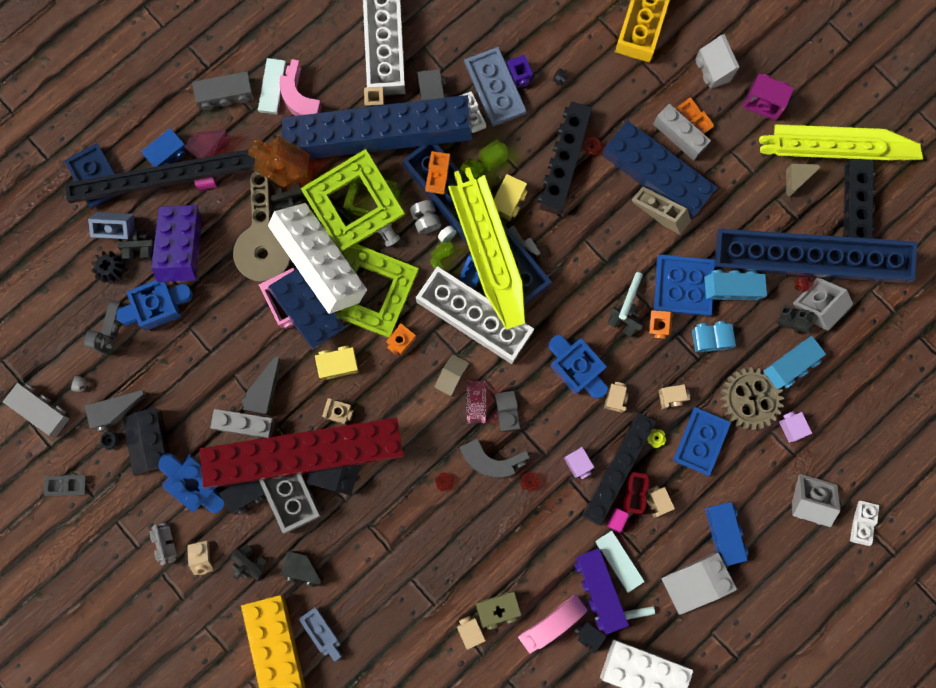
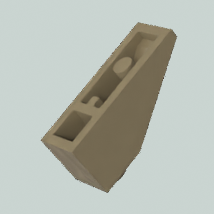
(663, 210)

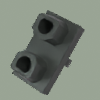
(288, 199)
(134, 244)
(800, 320)
(632, 324)
(241, 558)

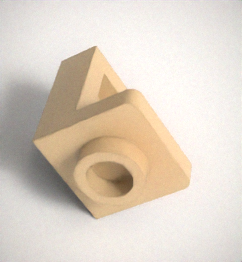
(199, 558)

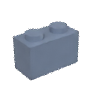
(111, 225)

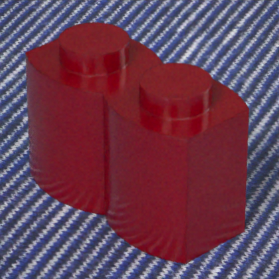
(636, 487)

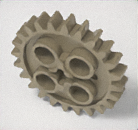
(734, 402)

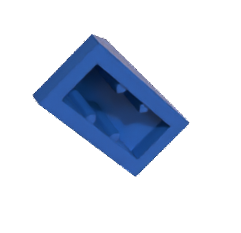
(469, 274)

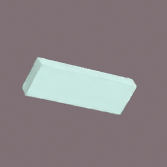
(270, 90)
(619, 561)

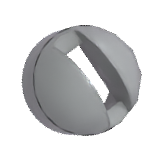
(79, 384)

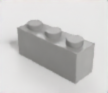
(681, 132)
(36, 409)
(242, 424)

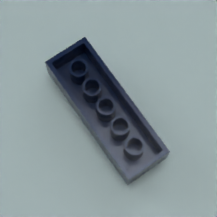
(657, 168)

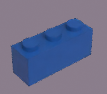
(726, 533)

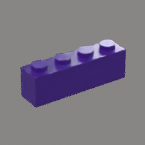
(601, 591)

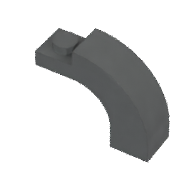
(488, 467)

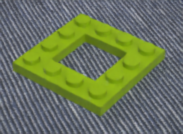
(357, 166)
(403, 279)

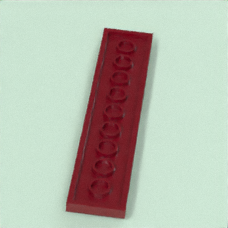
(300, 453)

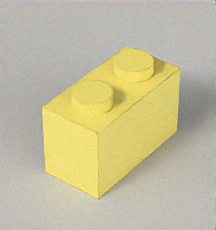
(509, 196)
(336, 363)

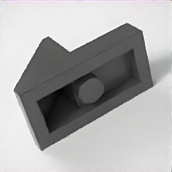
(507, 411)

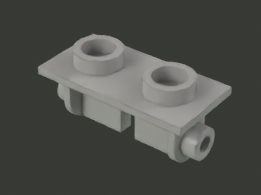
(163, 551)

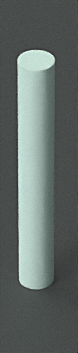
(630, 296)
(638, 613)

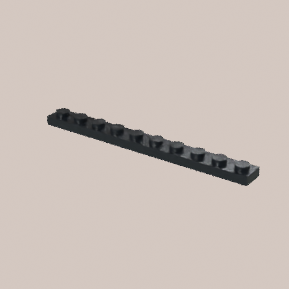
(159, 176)

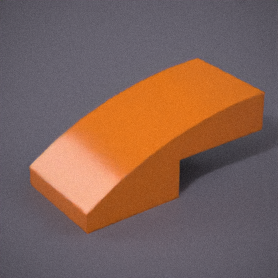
(694, 115)
(437, 172)

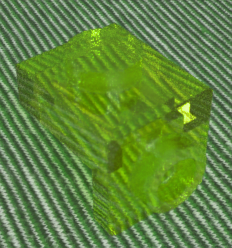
(441, 251)

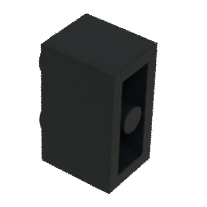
(241, 495)

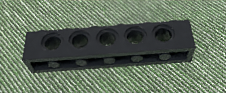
(580, 114)
(852, 205)

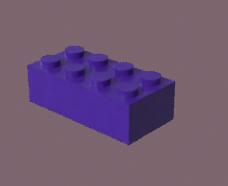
(177, 243)

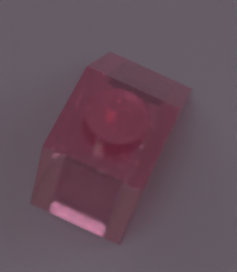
(206, 143)
(475, 402)

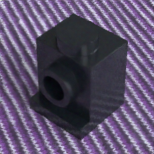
(589, 636)

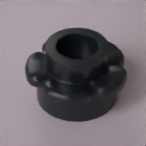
(560, 76)
(109, 435)

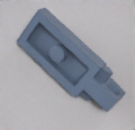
(321, 633)

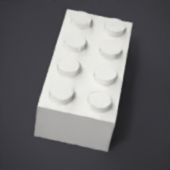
(639, 669)

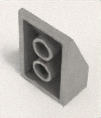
(698, 583)

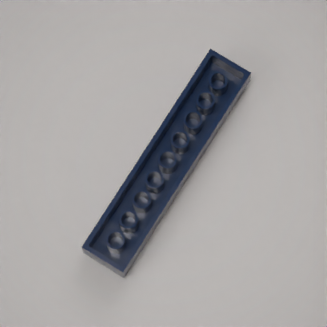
(381, 127)
(417, 164)
(816, 255)

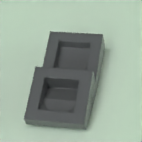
(528, 244)
(64, 485)

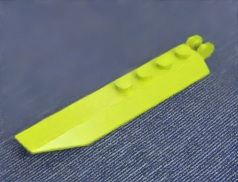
(839, 143)
(489, 248)

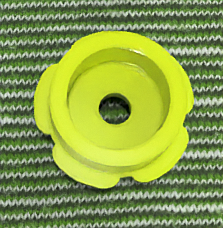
(661, 438)

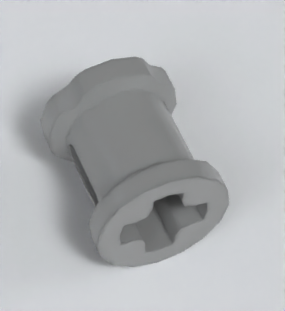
(389, 235)

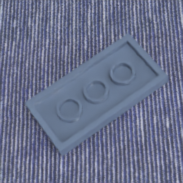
(495, 86)

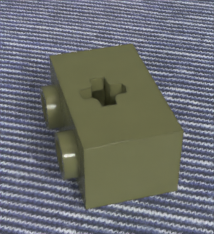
(506, 601)

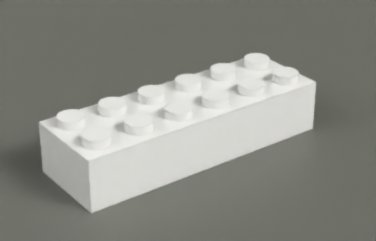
(384, 45)
(317, 257)
(472, 315)

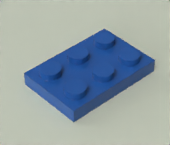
(701, 441)

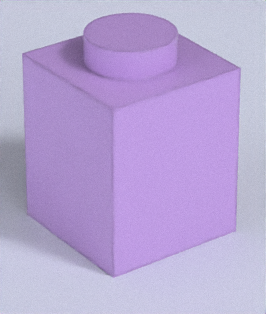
(795, 426)
(579, 463)

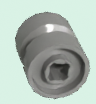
(425, 217)

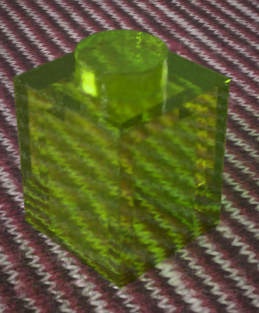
(493, 154)

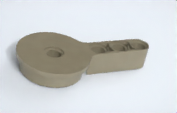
(260, 238)

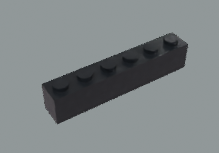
(618, 469)

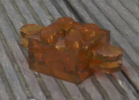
(281, 161)

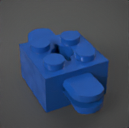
(154, 304)
(578, 366)
(186, 483)

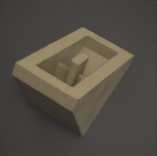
(797, 175)
(451, 375)

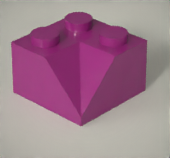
(768, 97)

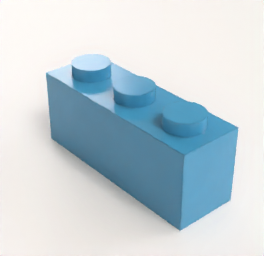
(735, 285)
(795, 363)

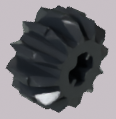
(102, 264)

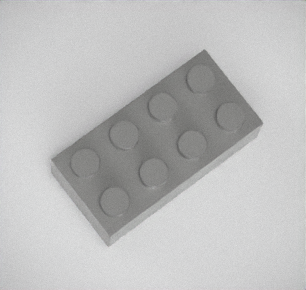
(291, 501)

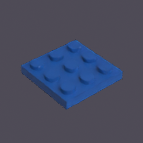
(682, 285)

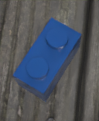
(165, 149)

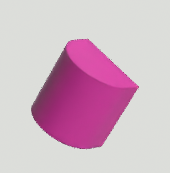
(205, 183)
(617, 520)

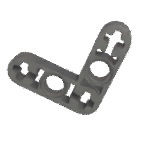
(103, 341)

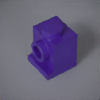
(520, 65)

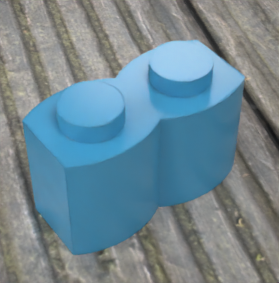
(714, 337)

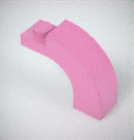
(293, 99)
(554, 624)

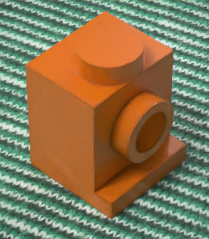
(658, 317)
(408, 339)

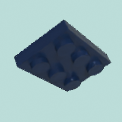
(88, 165)

